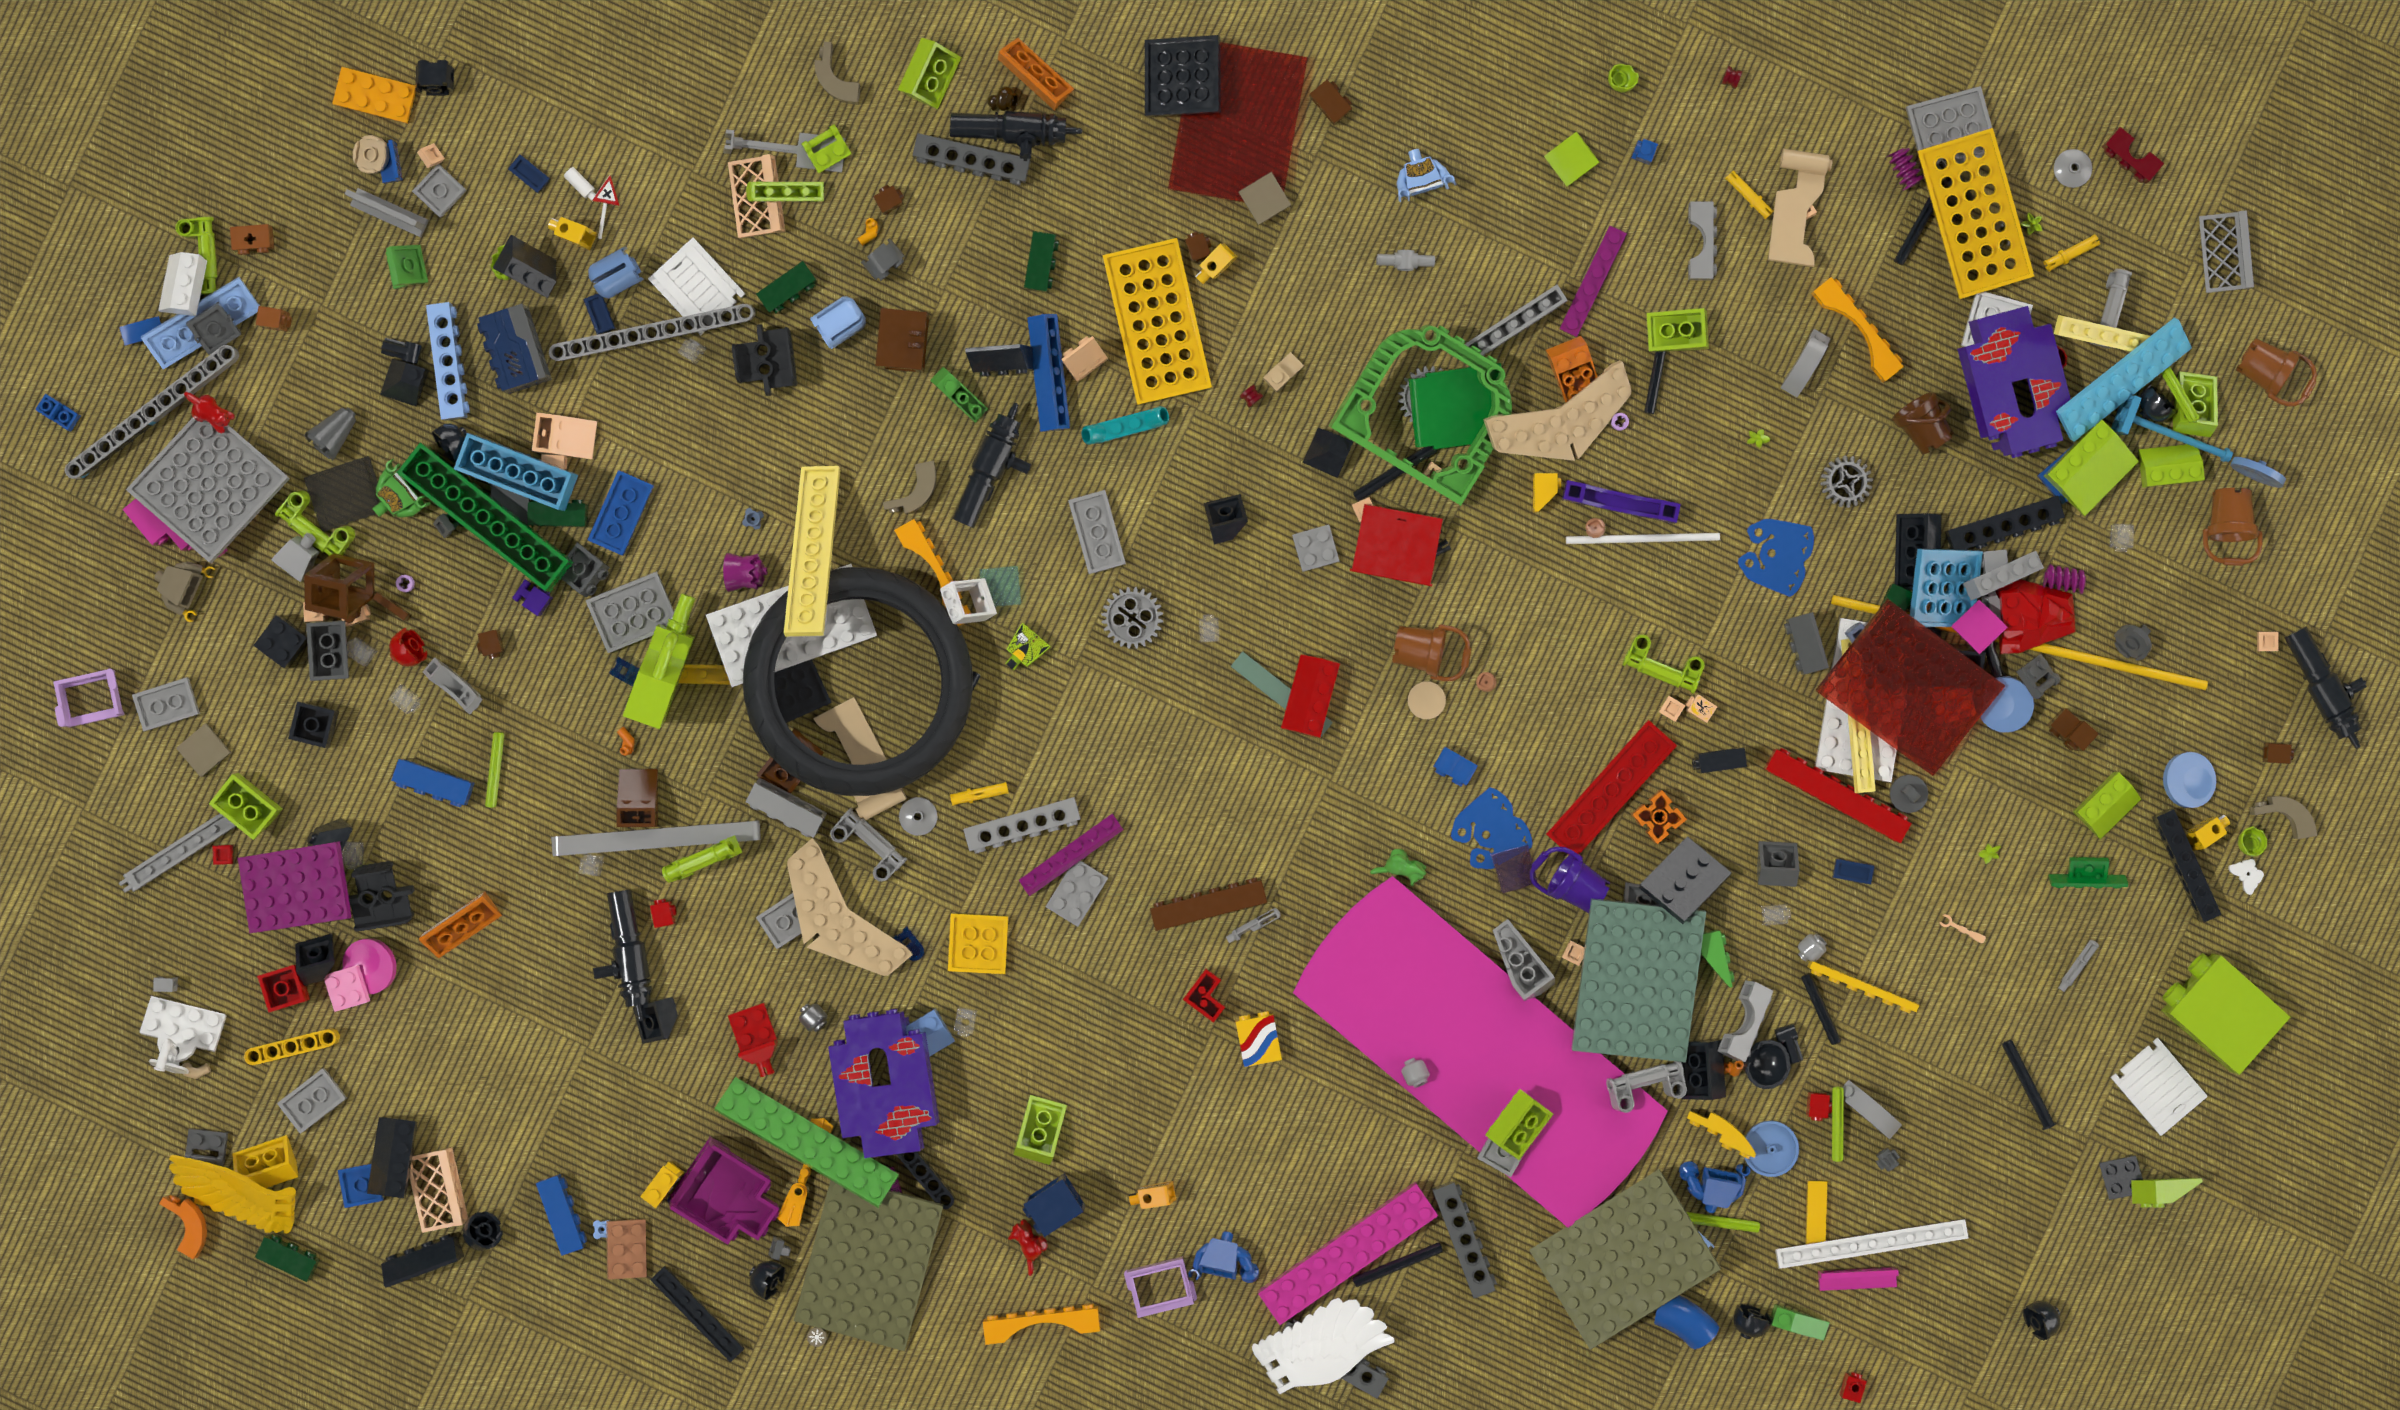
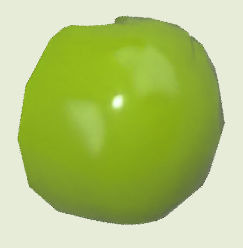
(1622, 78)
(2252, 841)

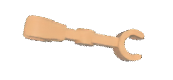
(1974, 935)

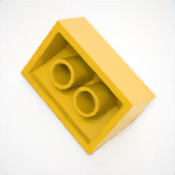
(267, 1162)

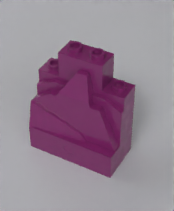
(724, 1194)

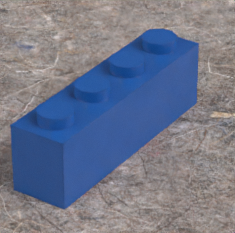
(433, 782)
(561, 1214)

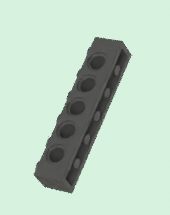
(925, 143)
(1477, 1287)
(1373, 1386)

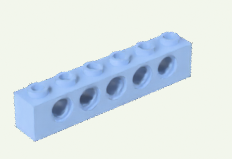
(435, 314)

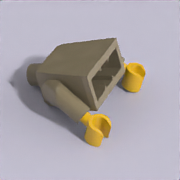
(179, 586)

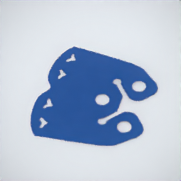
(1789, 556)
(1499, 822)

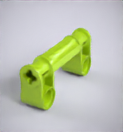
(202, 229)
(291, 513)
(1661, 671)
(688, 865)

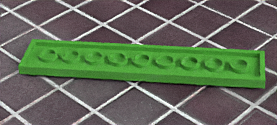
(806, 1142)

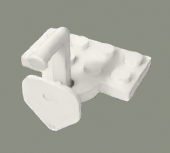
(181, 1029)

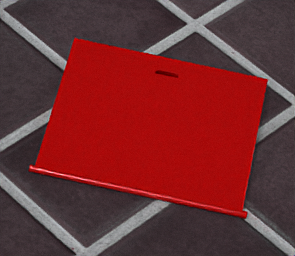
(1397, 548)

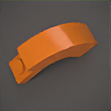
(194, 1223)

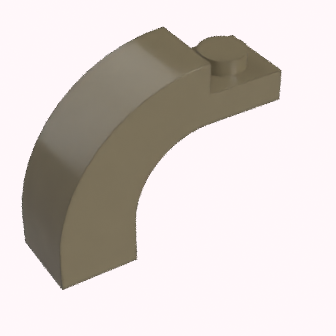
(840, 90)
(923, 491)
(2298, 816)

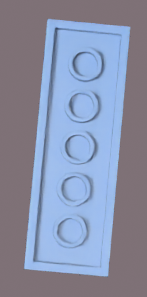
(175, 340)

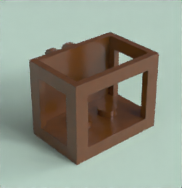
(902, 340)
(337, 597)

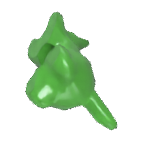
(1400, 865)

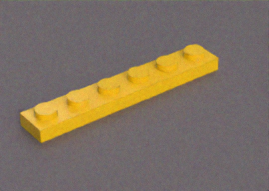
(1855, 984)

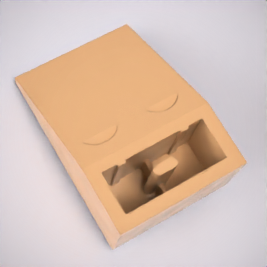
(1084, 358)
(564, 436)

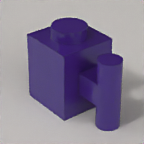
(535, 601)

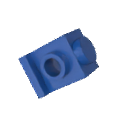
(1644, 151)

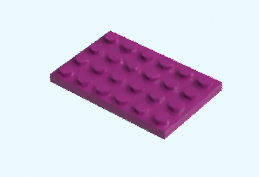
(294, 887)

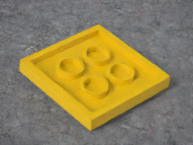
(978, 943)

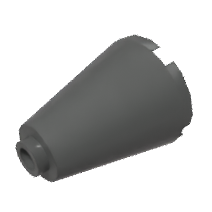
(332, 432)

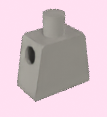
(297, 556)

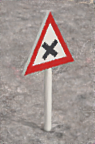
(606, 196)

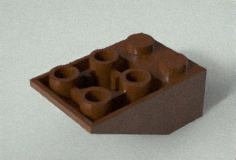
(637, 798)

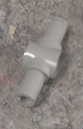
(1405, 260)

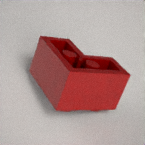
(1200, 995)

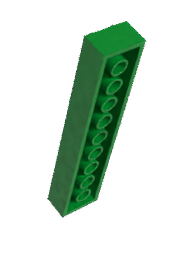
(485, 517)

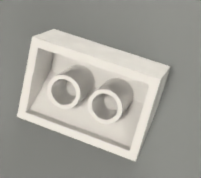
(183, 284)

